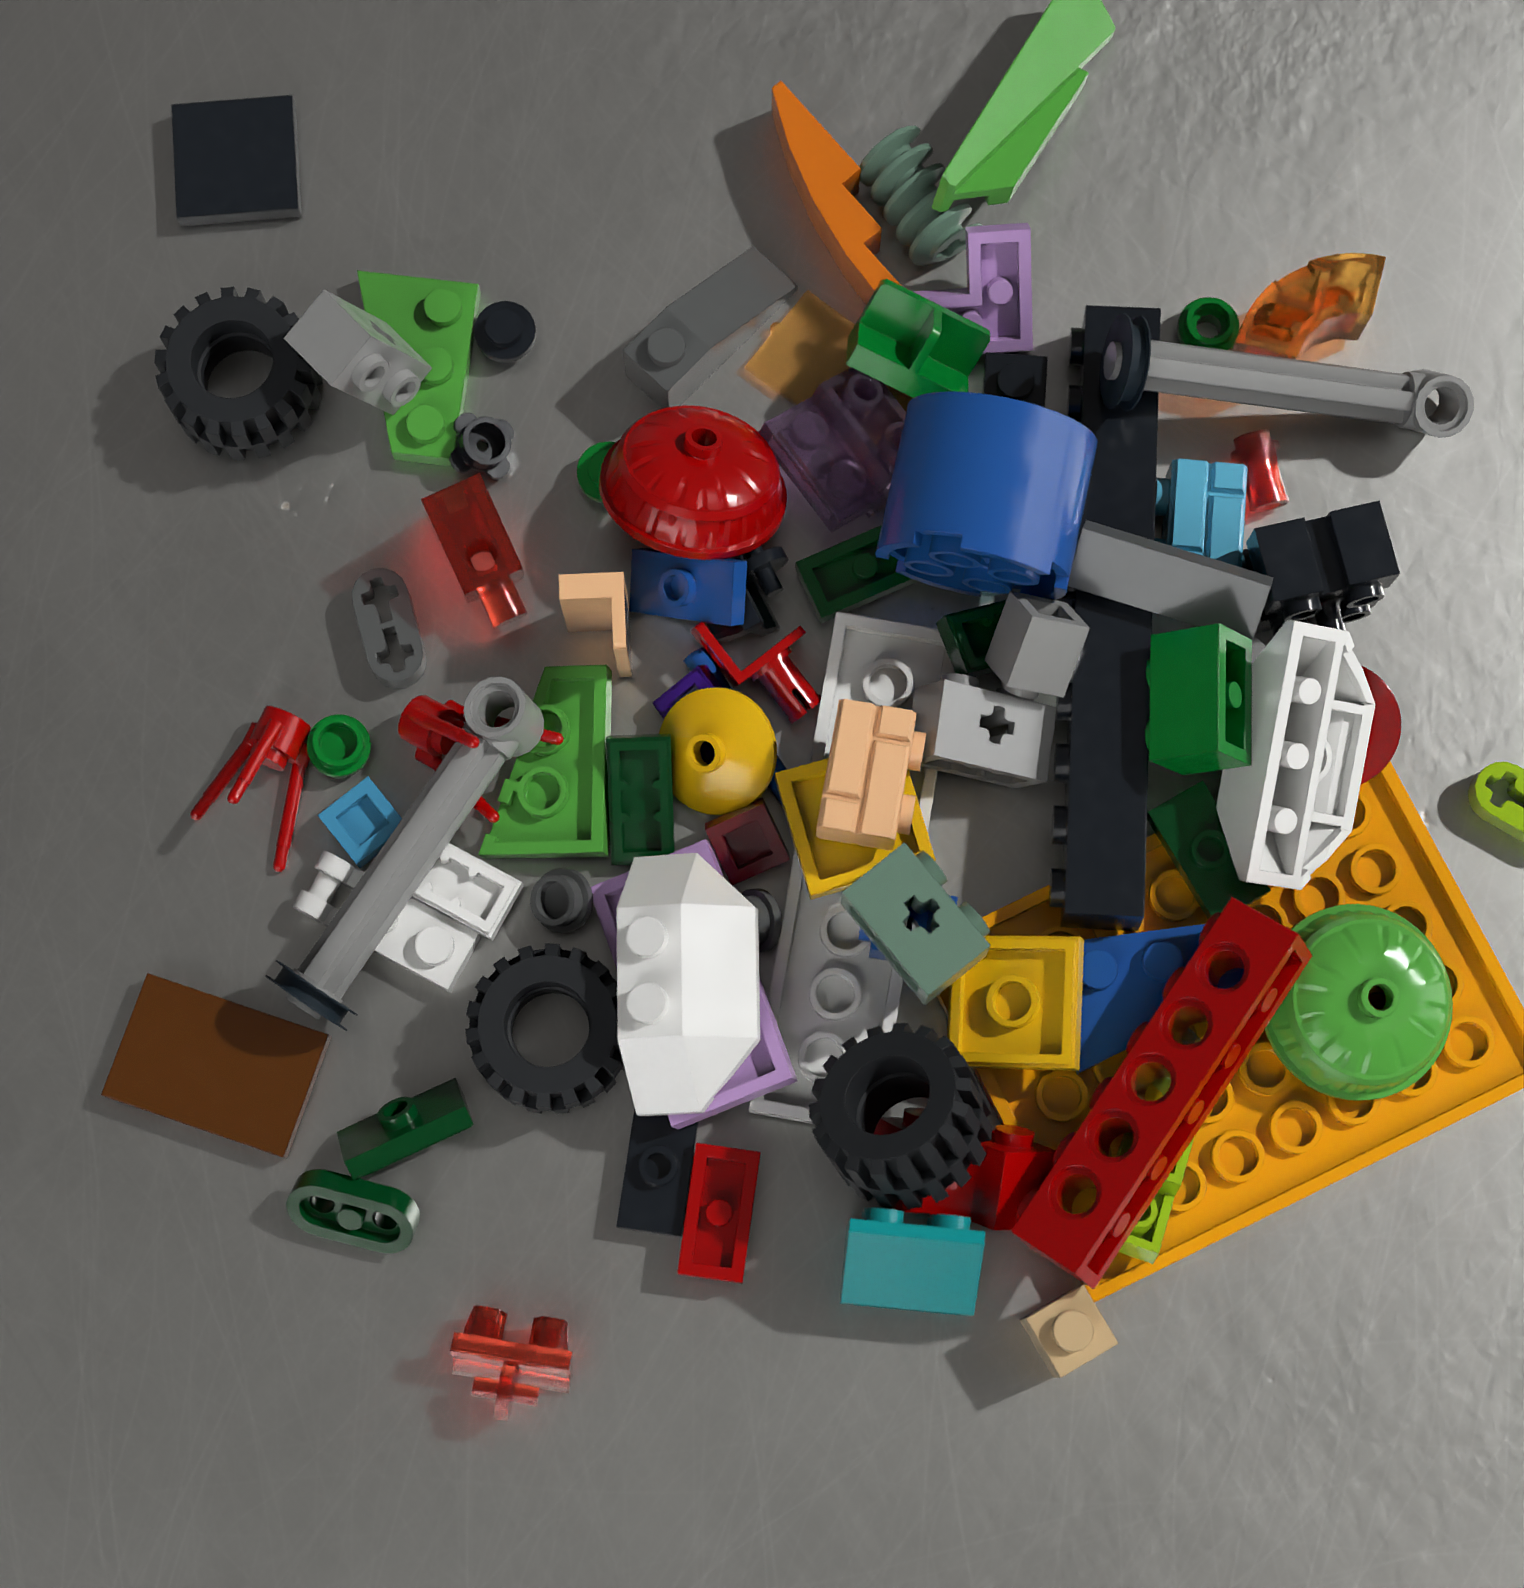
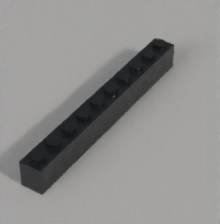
(1109, 691)

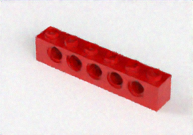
(1162, 1127)

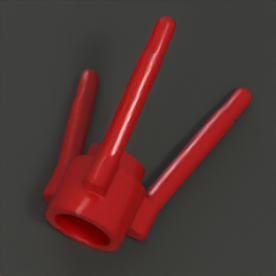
(438, 726)
(272, 743)

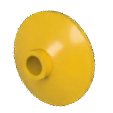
(742, 748)

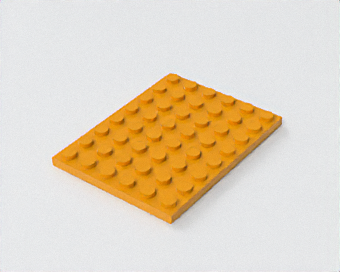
(1269, 1131)

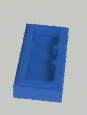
(687, 587)

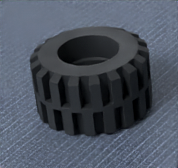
(209, 336)
(503, 997)
(875, 1078)

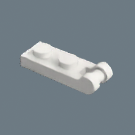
(418, 938)

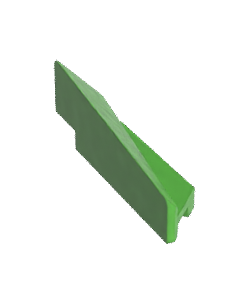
(1027, 104)

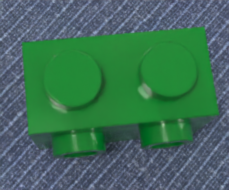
(1200, 699)

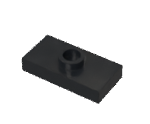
(657, 1176)

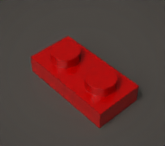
(719, 1213)

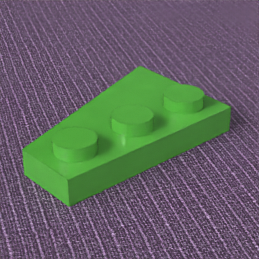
(439, 325)
(560, 792)

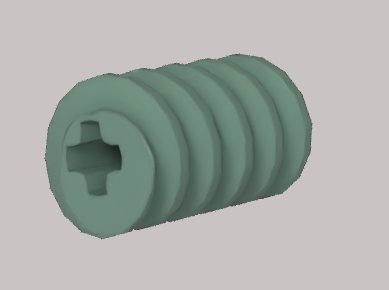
(908, 194)

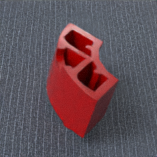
(996, 1186)

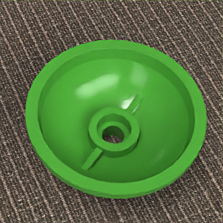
(1331, 1031)

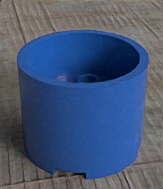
(987, 495)

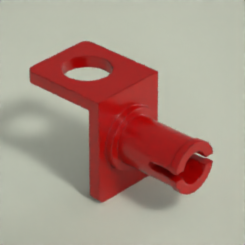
(772, 668)

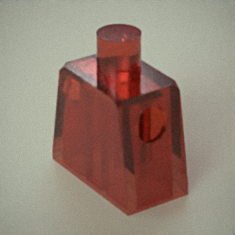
(467, 525)

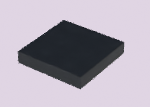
(236, 160)

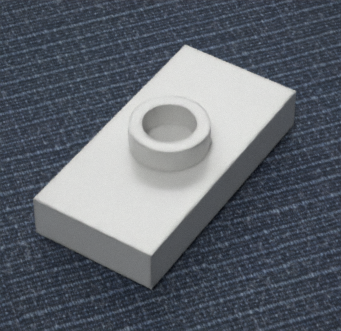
(469, 891)

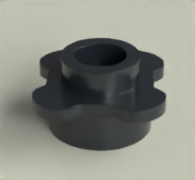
(496, 435)

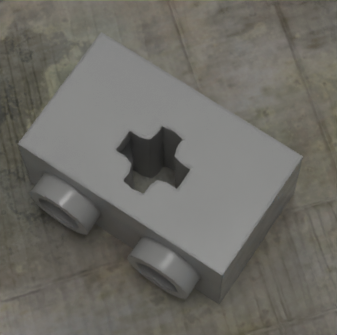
(358, 353)
(984, 732)

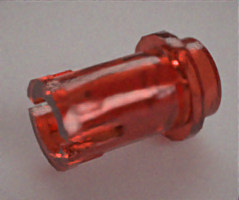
(1264, 479)

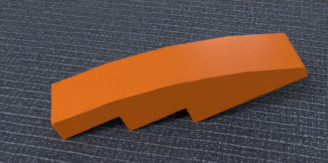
(828, 187)

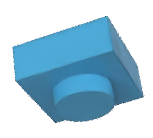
(361, 821)

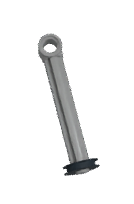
(1139, 364)
(413, 848)

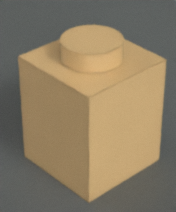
(1068, 1331)

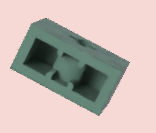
(881, 906)

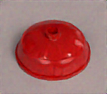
(694, 484)

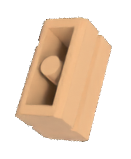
(868, 775)

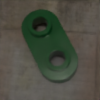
(353, 1211)

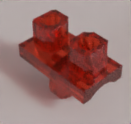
(509, 1369)

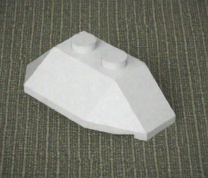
(1306, 757)
(684, 982)

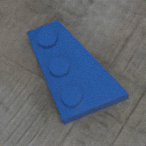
(1127, 982)

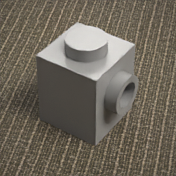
(1036, 645)

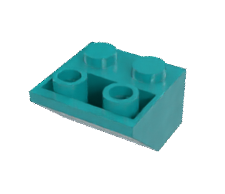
(912, 1264)

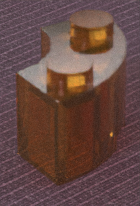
(1312, 306)

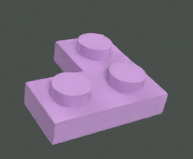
(997, 286)

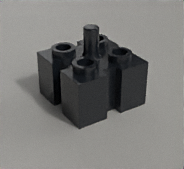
(1323, 566)

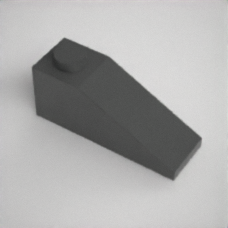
(705, 328)

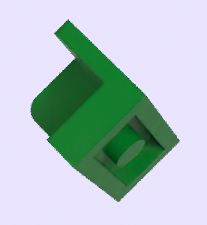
(914, 343)

